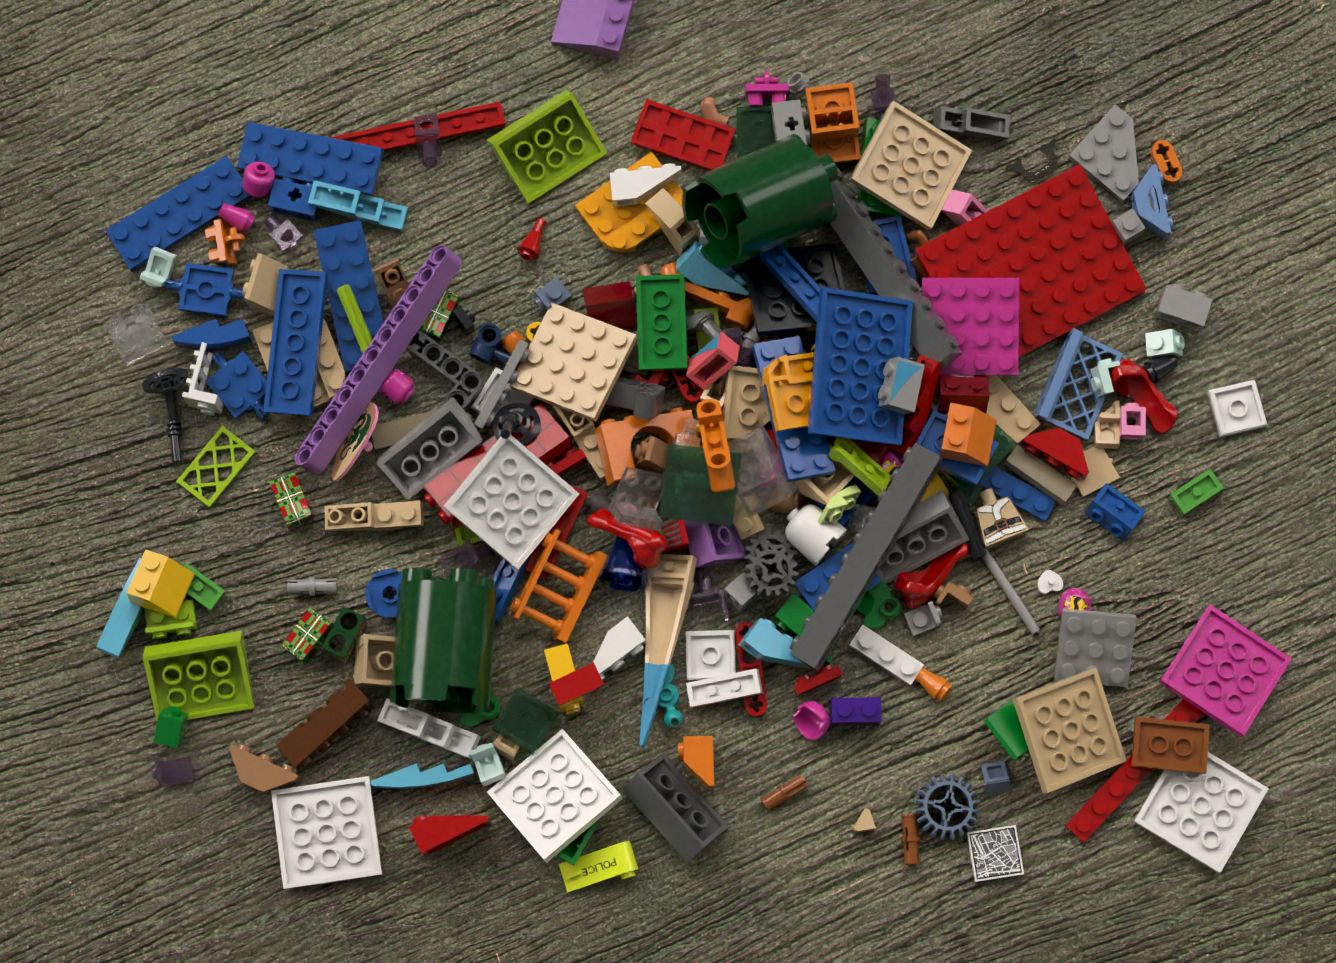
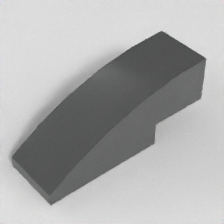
(971, 123)

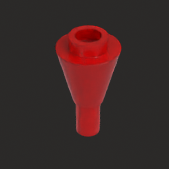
(530, 246)

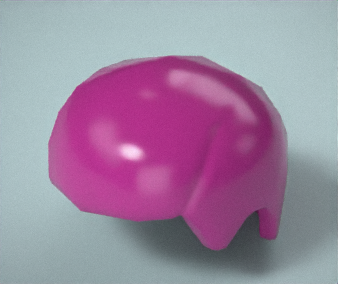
(811, 720)

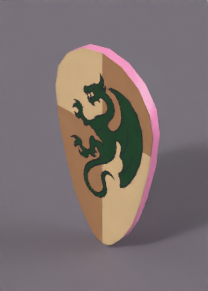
(355, 442)

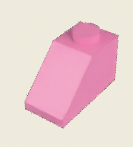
(962, 207)

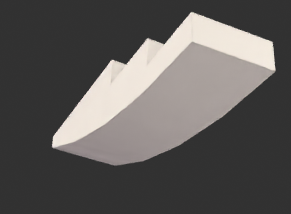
(429, 729)

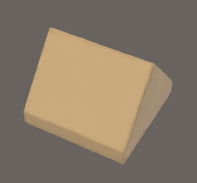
(506, 748)
(865, 822)

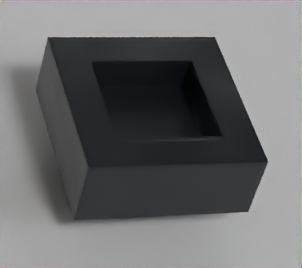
(464, 320)

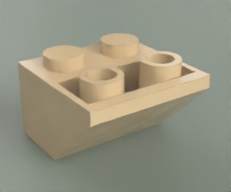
(262, 288)

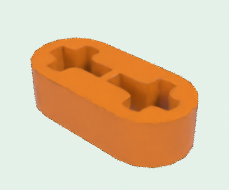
(1171, 160)

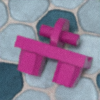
(766, 88)

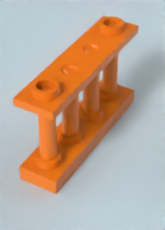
(571, 606)

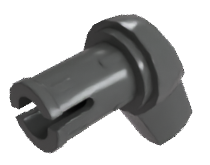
(704, 323)

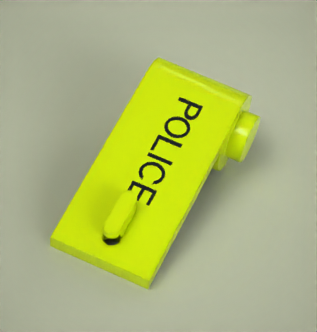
(600, 866)

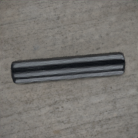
(962, 511)

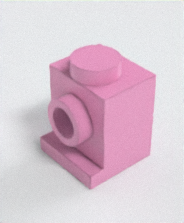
(1138, 414)

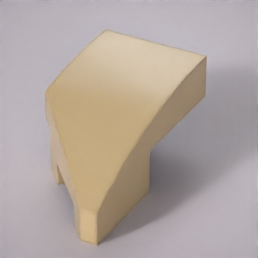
(1107, 428)

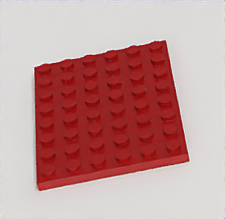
(1056, 245)

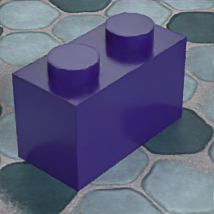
(855, 711)

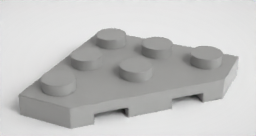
(1110, 154)

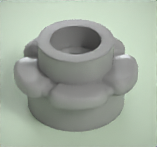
(798, 83)

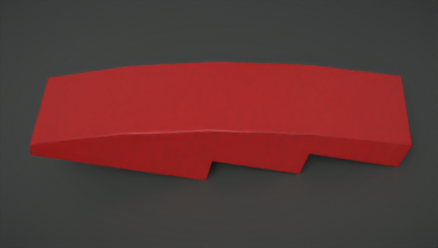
(915, 421)

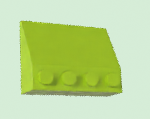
(547, 146)
(200, 675)

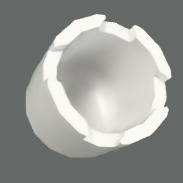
(810, 536)

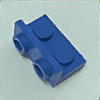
(1114, 512)

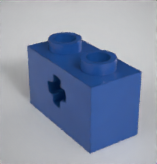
(282, 203)

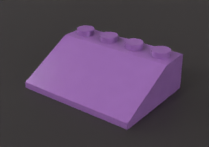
(593, 26)

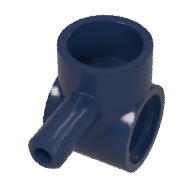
(486, 351)

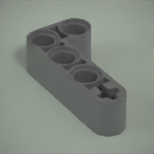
(442, 364)
(640, 396)

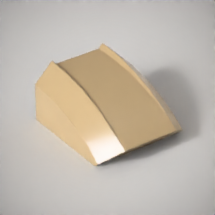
(374, 660)

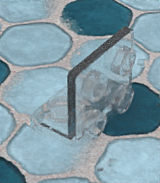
(637, 499)

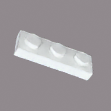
(886, 655)
(724, 688)

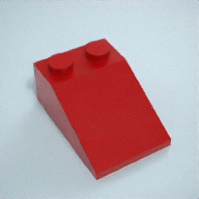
(440, 831)

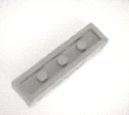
(507, 376)

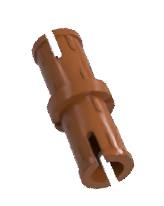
(910, 839)

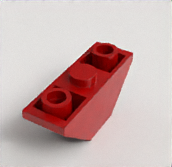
(1059, 450)

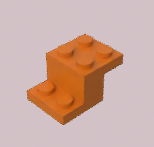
(834, 122)

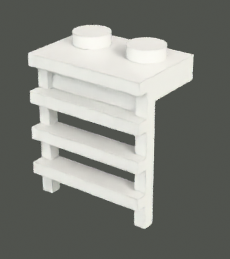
(196, 398)

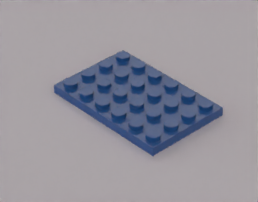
(851, 348)

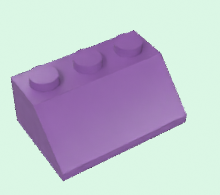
(714, 543)

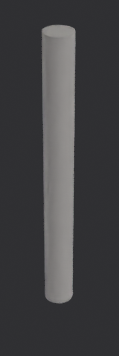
(1010, 593)

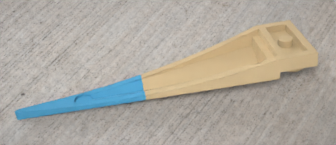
(666, 604)

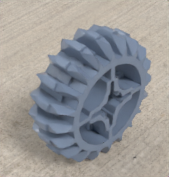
(950, 786)

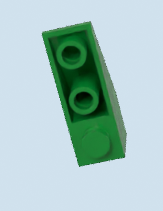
(792, 617)

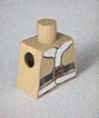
(998, 520)

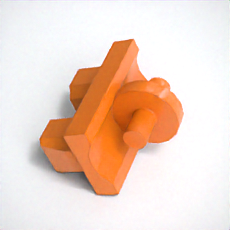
(227, 242)

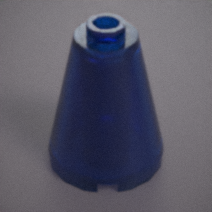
(622, 569)

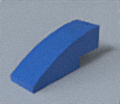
(214, 335)

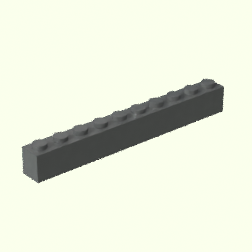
(889, 274)
(866, 556)

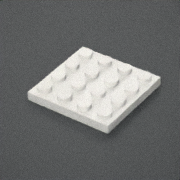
(511, 500)
(554, 795)
(1202, 811)
(326, 832)

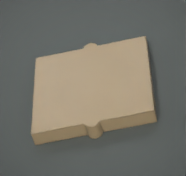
(1100, 471)

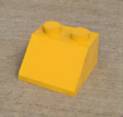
(160, 584)

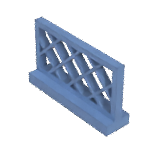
(1058, 377)

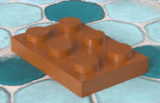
(1170, 745)

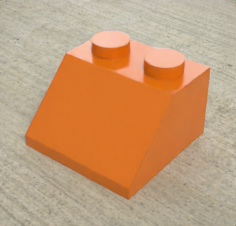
(968, 435)
(698, 758)

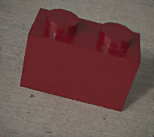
(962, 390)

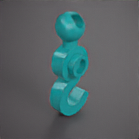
(669, 699)

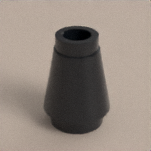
(1160, 367)

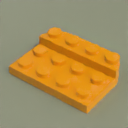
(623, 226)
(789, 390)

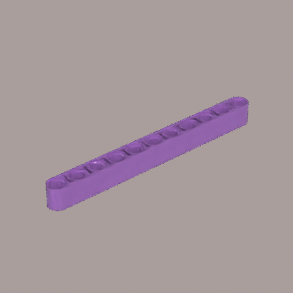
(378, 360)

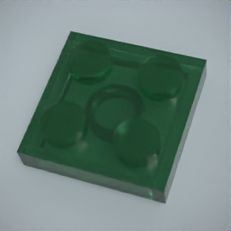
(525, 721)

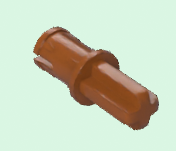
(784, 792)

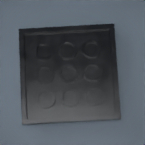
(773, 305)

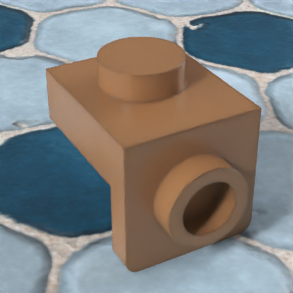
(958, 594)

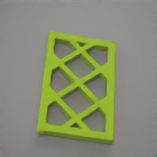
(211, 447)

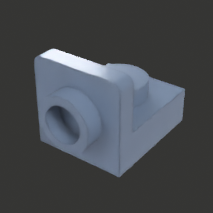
(553, 292)

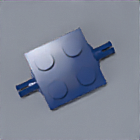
(205, 289)
(239, 385)

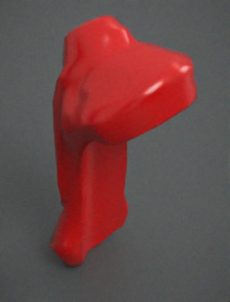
(1135, 383)
(644, 542)
(922, 585)

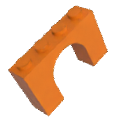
(616, 437)

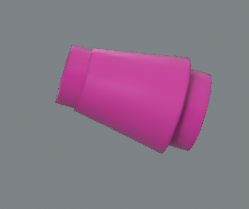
(237, 217)

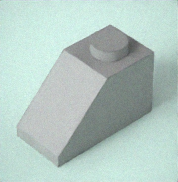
(739, 592)

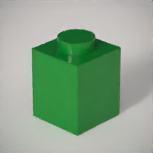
(171, 727)

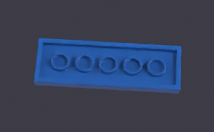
(312, 157)
(178, 213)
(347, 261)
(295, 342)
(800, 453)

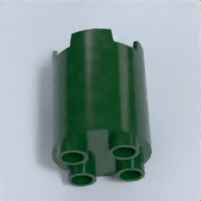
(761, 200)
(444, 640)

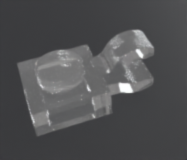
(687, 437)

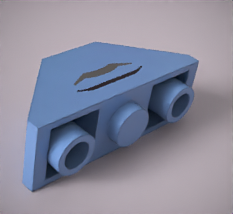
(1151, 203)

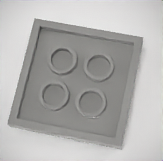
(1097, 642)

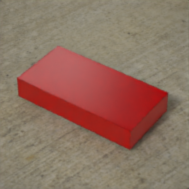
(576, 684)

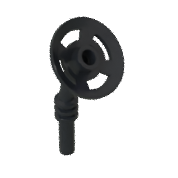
(168, 388)
(513, 423)

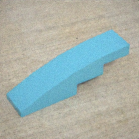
(357, 205)
(120, 623)
(413, 778)

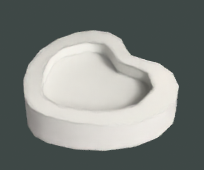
(1049, 582)

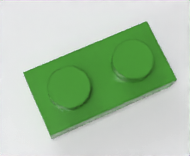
(1196, 492)
(204, 589)

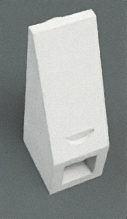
(639, 184)
(617, 645)

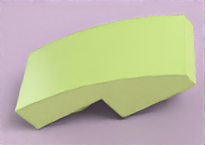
(838, 503)

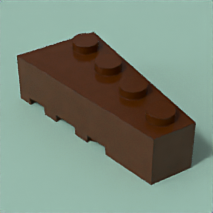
(325, 725)

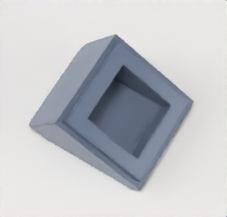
(995, 777)

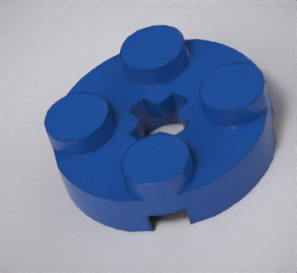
(377, 587)

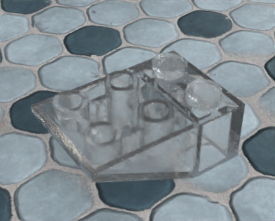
(761, 472)

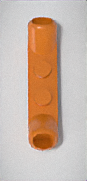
(738, 313)
(715, 446)

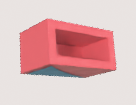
(713, 360)

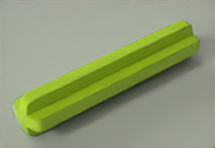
(355, 316)

